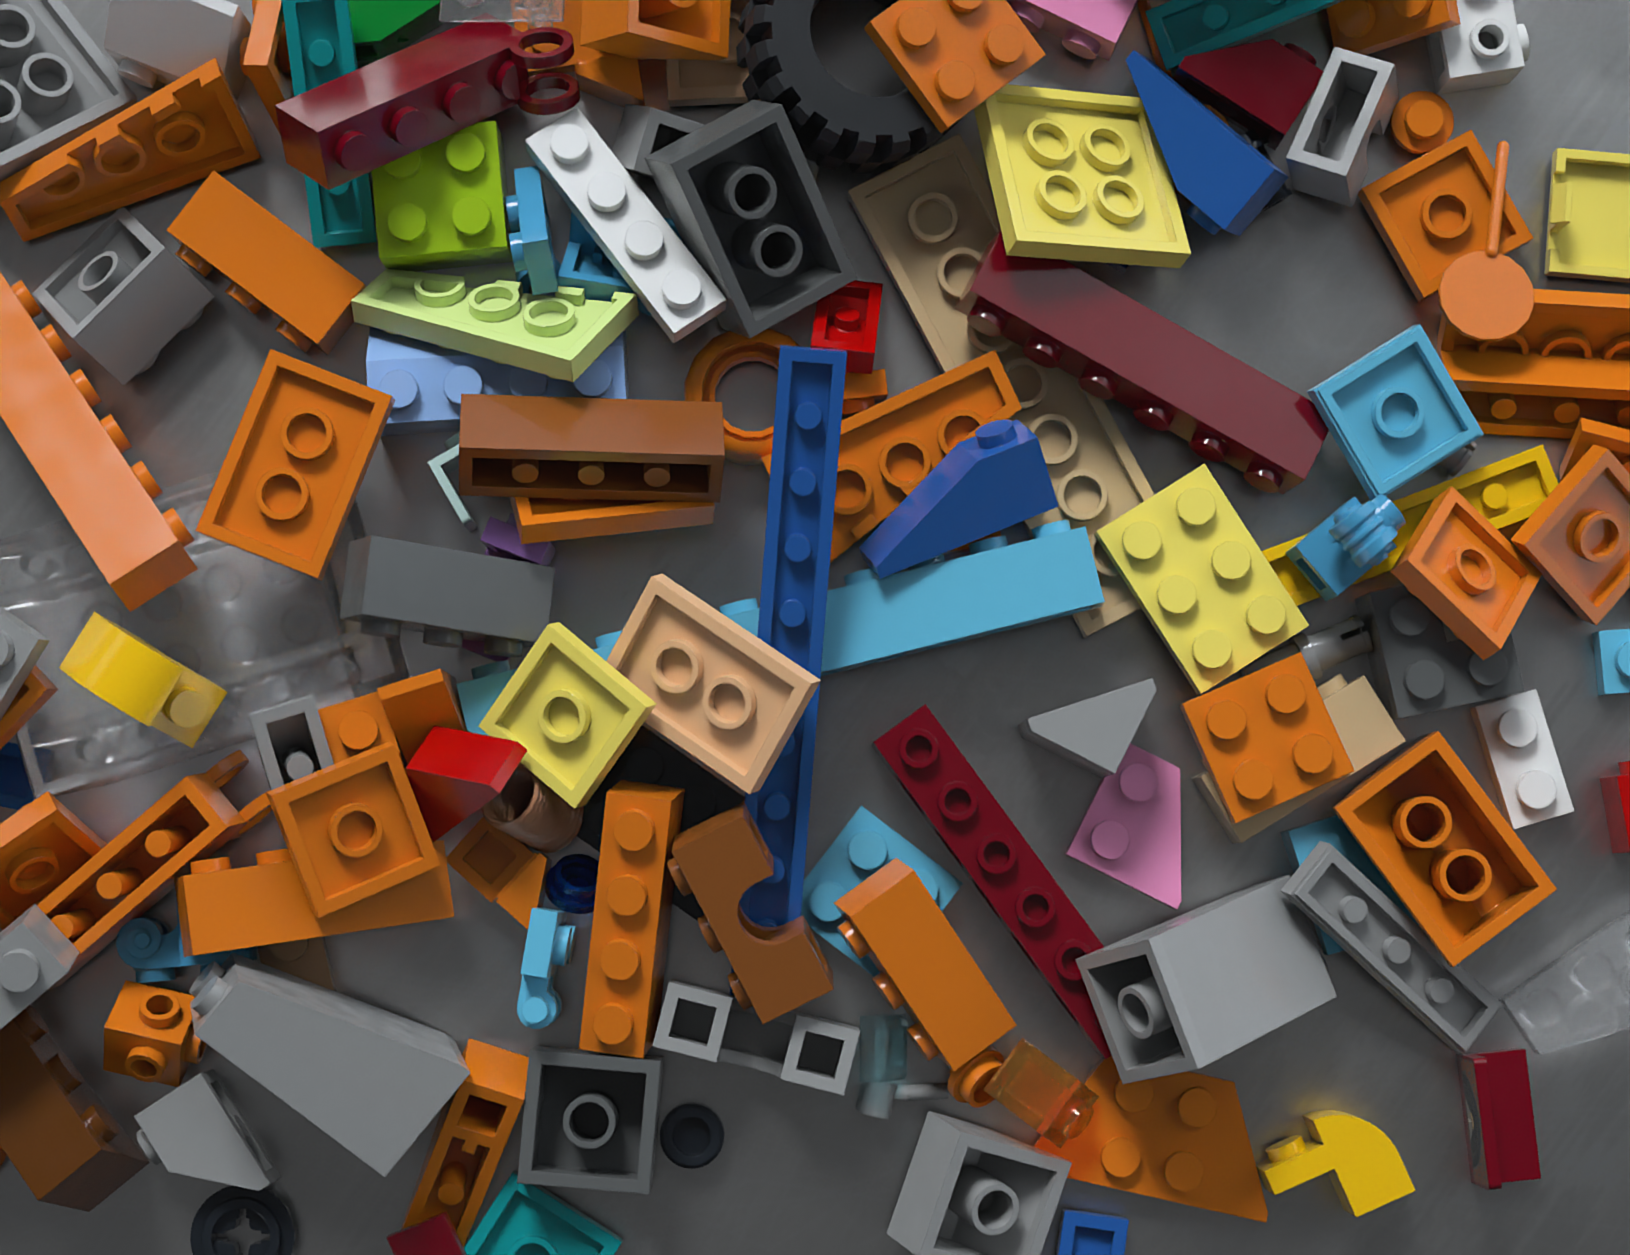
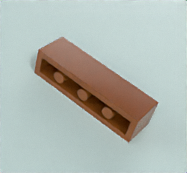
(591, 448)

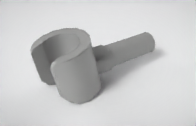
(878, 1098)

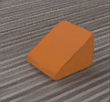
(611, 79)
(526, 889)

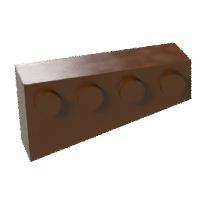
(55, 1122)

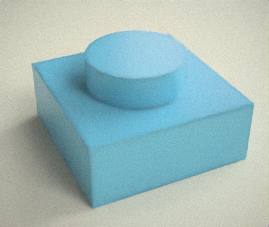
(1612, 661)

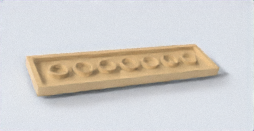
(930, 232)

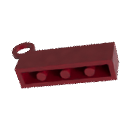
(421, 98)

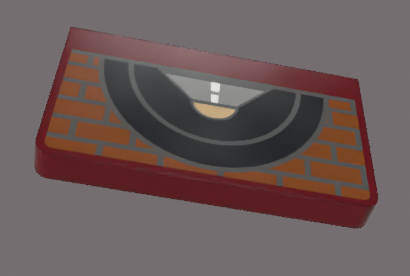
(1498, 1117)

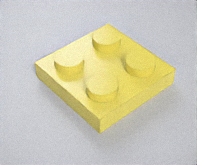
(568, 714)

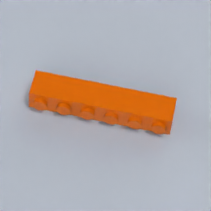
(83, 458)

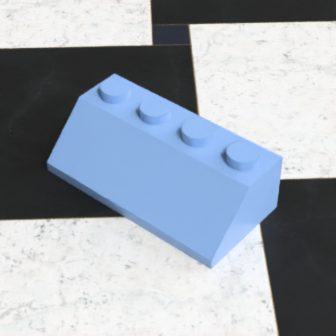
(431, 379)

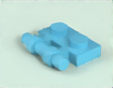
(546, 948)

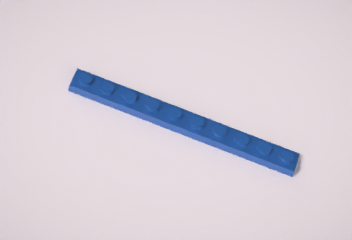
(795, 603)

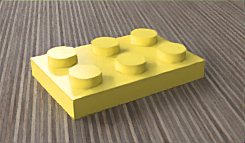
(1201, 579)

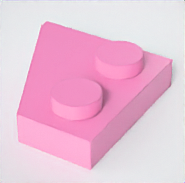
(1135, 827)

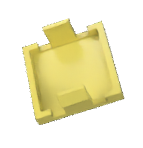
(1589, 216)

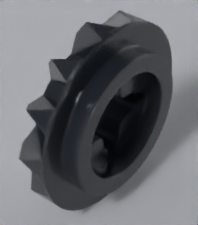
(223, 1213)

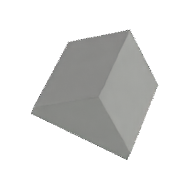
(1092, 731)

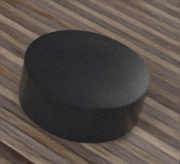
(692, 1135)

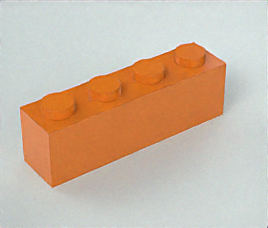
(268, 905)
(631, 919)

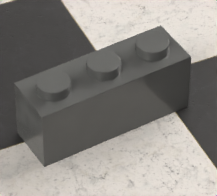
(446, 595)

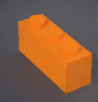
(266, 264)
(922, 965)

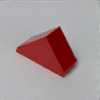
(459, 774)

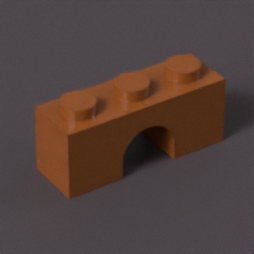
(771, 965)

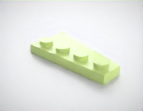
(497, 320)

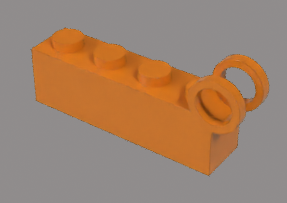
(148, 856)

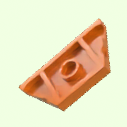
(1167, 1141)

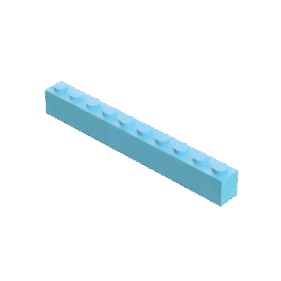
(909, 610)

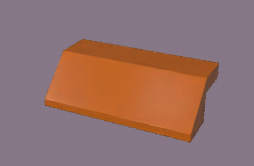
(1552, 372)

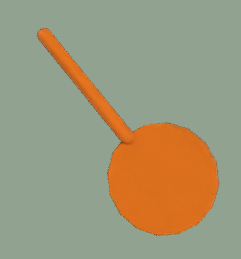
(1486, 291)

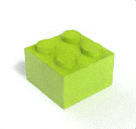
(445, 203)

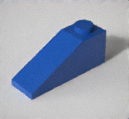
(1205, 156)
(968, 495)

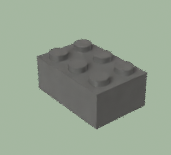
(752, 216)

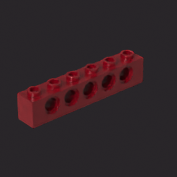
(995, 860)

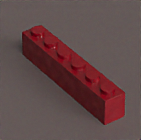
(1146, 364)

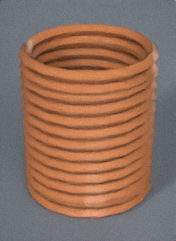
(533, 813)

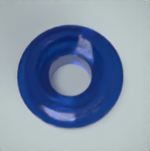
(573, 883)

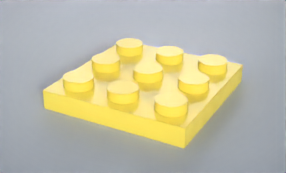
(1080, 178)

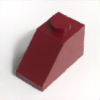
(1253, 84)

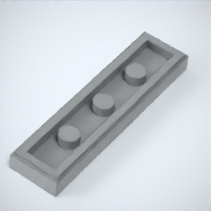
(1391, 947)

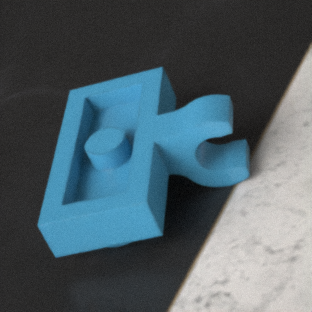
(531, 234)

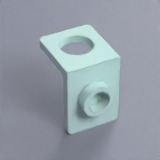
(441, 467)

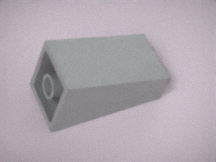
(1206, 982)
(328, 1056)

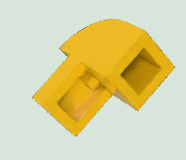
(142, 680)
(1352, 1152)

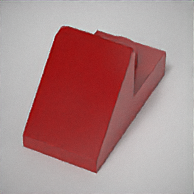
(850, 323)

